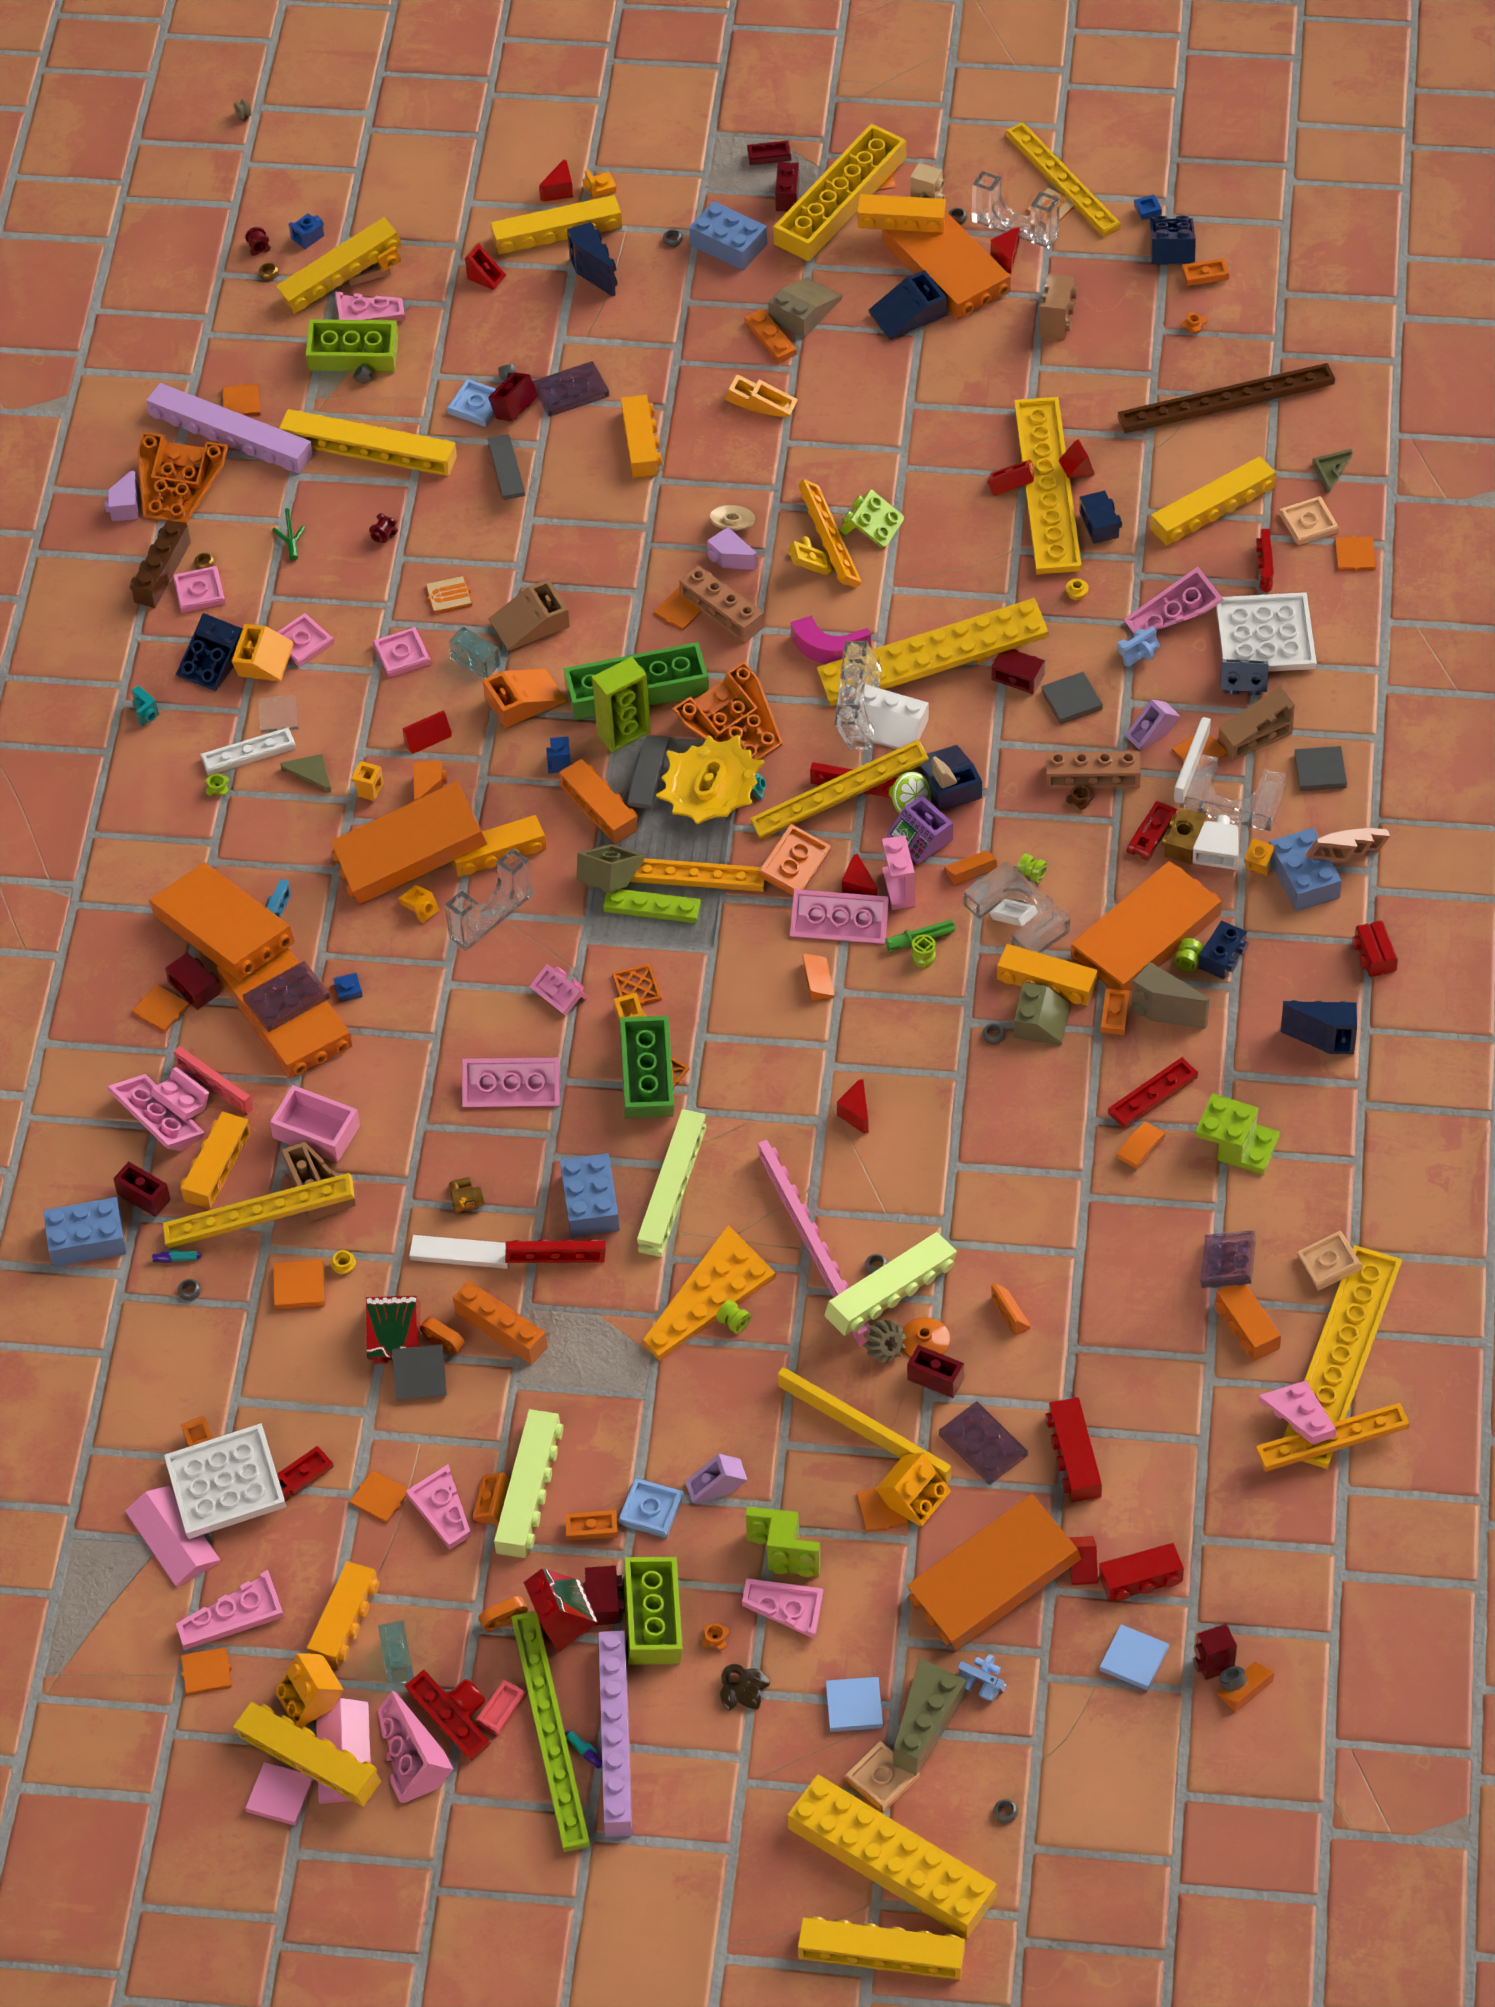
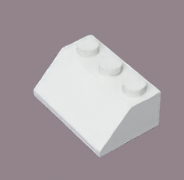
(895, 717)

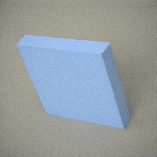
(472, 403)
(650, 1508)
(1134, 1657)
(854, 1704)

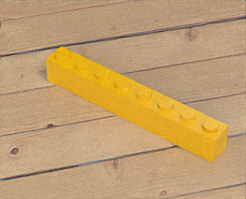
(372, 442)

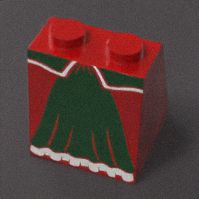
(390, 1325)
(560, 1606)

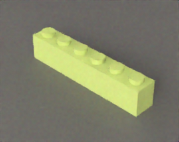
(890, 1284)
(527, 1484)

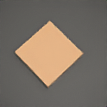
(1309, 520)
(1329, 1260)
(878, 1777)

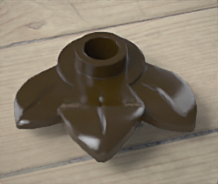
(745, 1689)

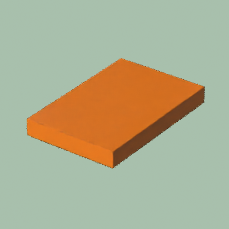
(794, 860)

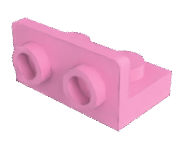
(558, 990)
(181, 1095)

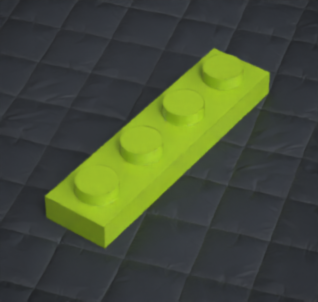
(653, 905)

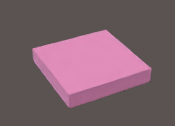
(199, 589)
(307, 637)
(401, 652)
(279, 1794)

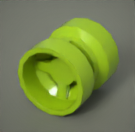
(1032, 868)
(923, 951)
(1188, 954)
(733, 1316)

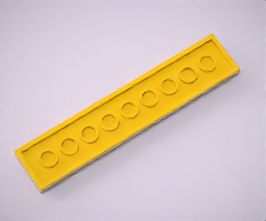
(1050, 494)
(948, 646)
(1349, 1337)

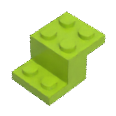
(1237, 1133)
(782, 1537)

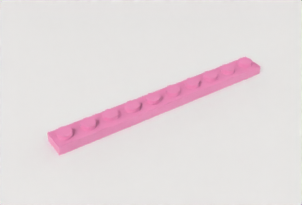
(807, 1230)

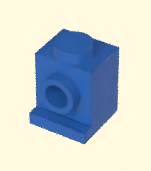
(306, 230)
(558, 754)

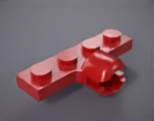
(452, 1711)

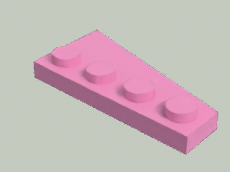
(244, 1609)

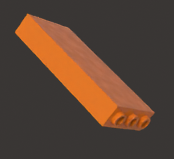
(954, 263)
(407, 843)
(222, 921)
(1146, 926)
(301, 1041)
(993, 1572)

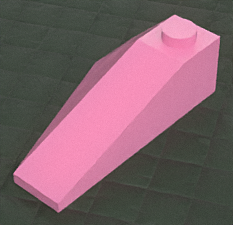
(1179, 602)
(415, 1756)

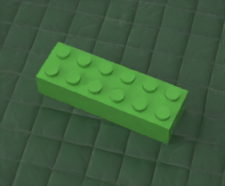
(670, 672)

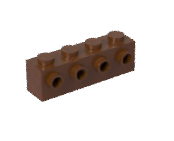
(160, 563)

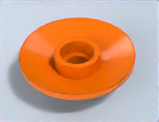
(937, 1339)

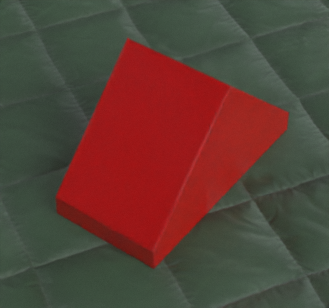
(557, 184)
(1005, 247)
(482, 268)
(1076, 461)
(857, 879)
(853, 1107)
(1086, 1569)

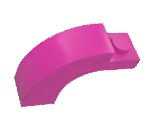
(819, 645)

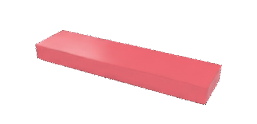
(213, 1080)

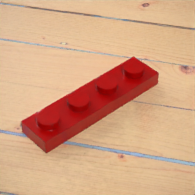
(823, 773)
(1152, 1092)
(555, 1251)

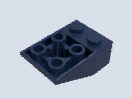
(1172, 240)
(591, 257)
(910, 305)
(210, 652)
(968, 780)
(1322, 1024)

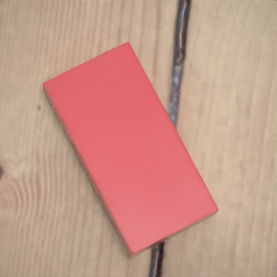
(500, 1707)

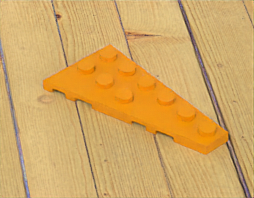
(725, 1273)

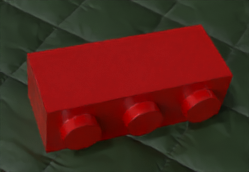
(1141, 1572)

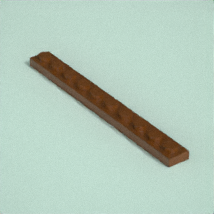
(1226, 398)

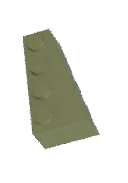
(929, 1708)

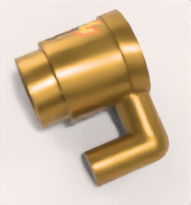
(465, 1196)

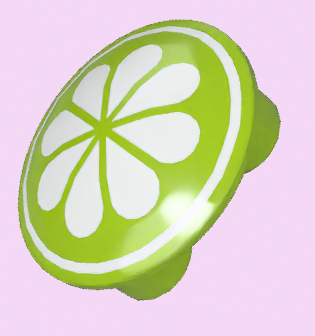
(908, 788)

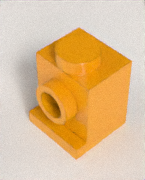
(368, 780)

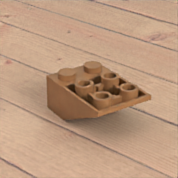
(530, 616)

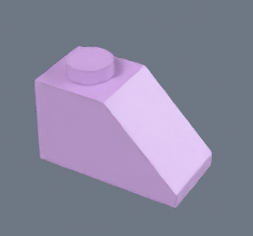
(123, 499)
(731, 551)
(1152, 724)
(716, 1478)

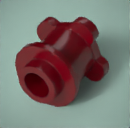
(257, 240)
(383, 528)

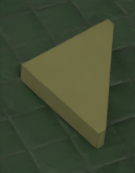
(1331, 467)
(309, 769)

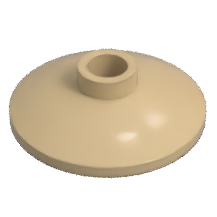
(733, 517)

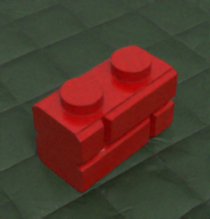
(1375, 949)

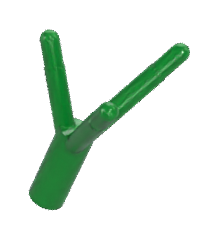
(291, 541)

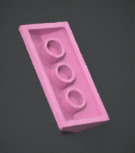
(839, 916)
(511, 1082)
(153, 1115)
(162, 1529)
(348, 1729)

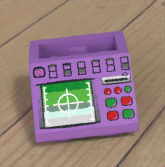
(924, 829)

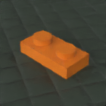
(1205, 272)
(1115, 1011)
(591, 1525)

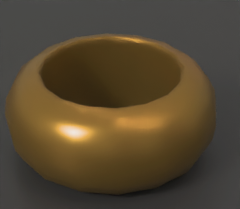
(268, 276)
(204, 556)

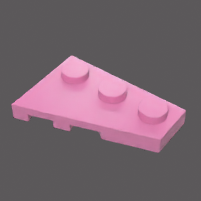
(364, 308)
(1302, 1410)
(440, 1506)
(785, 1603)

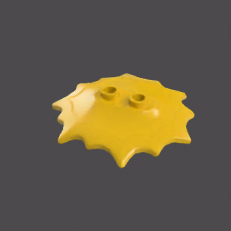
(710, 779)

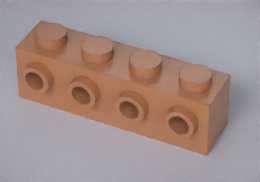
(721, 603)
(1093, 769)

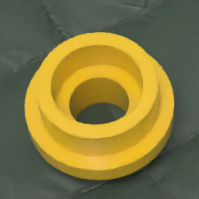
(1077, 589)
(340, 1257)

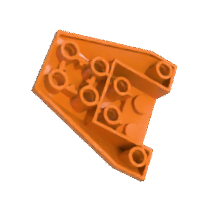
(176, 476)
(733, 709)

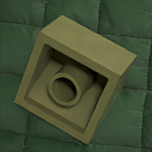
(608, 867)
(1040, 1015)

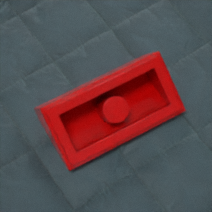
(1011, 477)
(427, 732)

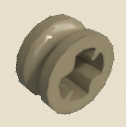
(242, 109)

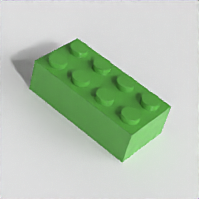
(646, 1067)

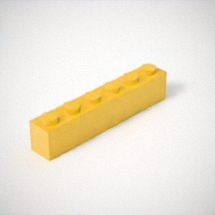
(552, 224)
(338, 265)
(1213, 501)
(307, 1753)
(881, 1948)

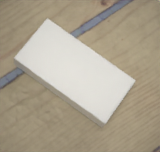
(1013, 912)

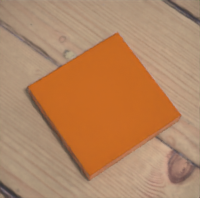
(299, 1284)

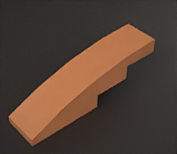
(1348, 843)

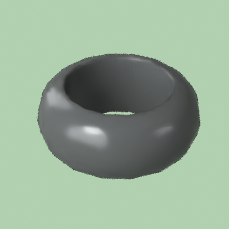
(958, 211)
(669, 233)
(993, 1027)
(875, 1257)
(189, 1296)
(1005, 1819)

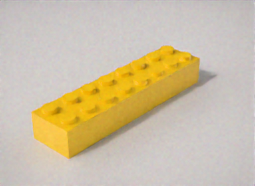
(837, 192)
(892, 1856)

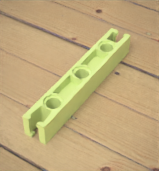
(671, 1183)

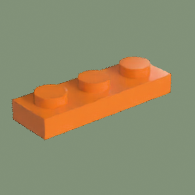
(770, 335)

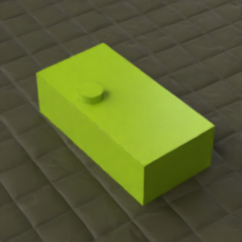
(350, 343)
(621, 704)
(652, 1610)

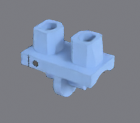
(1139, 647)
(991, 1685)

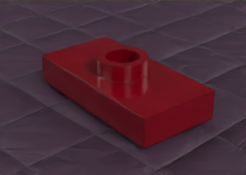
(769, 152)

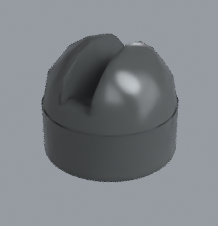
(506, 370)
(362, 374)

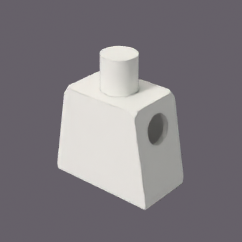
(1217, 844)

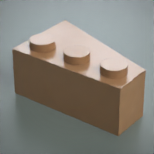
(1057, 306)
(1258, 725)
(307, 1167)

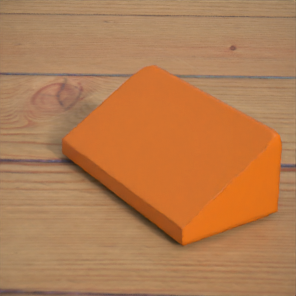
(971, 867)
(817, 977)
(1009, 1309)
(491, 1498)
(1257, 1679)

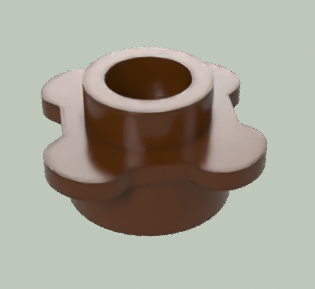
(1080, 796)

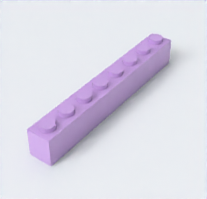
(229, 428)
(615, 1734)

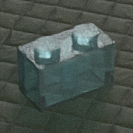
(474, 652)
(396, 1652)

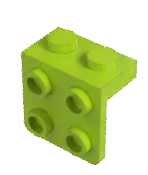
(873, 518)

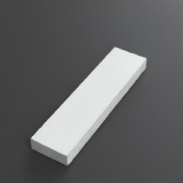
(248, 751)
(1192, 760)
(458, 1251)

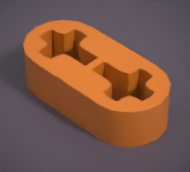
(441, 1334)
(500, 1614)

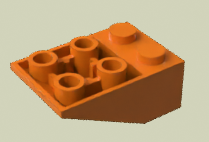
(521, 694)

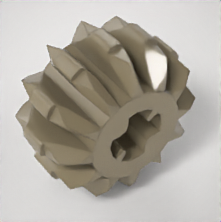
(884, 1341)

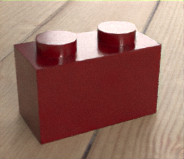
(786, 185)
(513, 396)
(1018, 670)
(193, 980)
(142, 1189)
(935, 1371)
(602, 1593)
(1214, 1651)

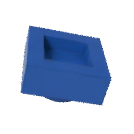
(1147, 207)
(348, 987)

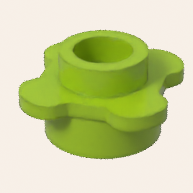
(217, 785)

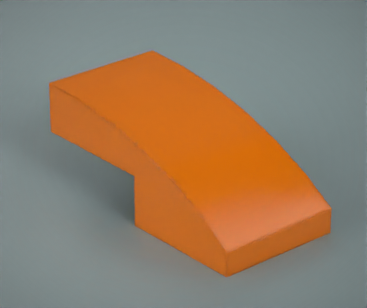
(1139, 1145)

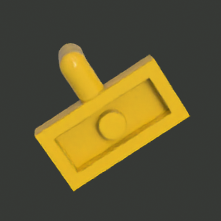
(810, 558)

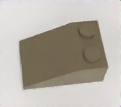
(802, 306)
(1168, 999)

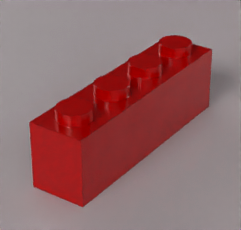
(1074, 1449)

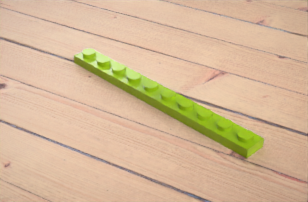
(550, 1732)

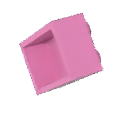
(317, 1121)

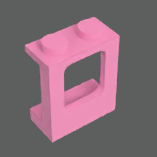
(899, 874)

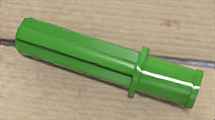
(905, 939)

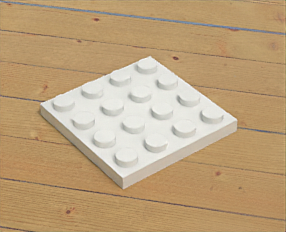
(1267, 629)
(225, 1481)

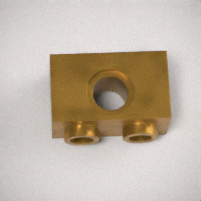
(1183, 835)

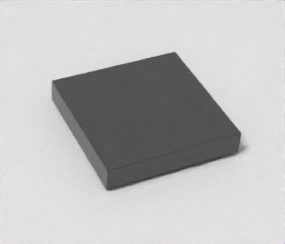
(1071, 697)
(1320, 768)
(419, 1372)

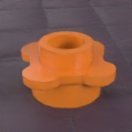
(1193, 322)
(712, 1630)

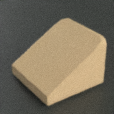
(942, 773)

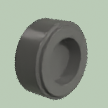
(1233, 1678)

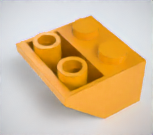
(261, 653)
(913, 1488)
(308, 1689)

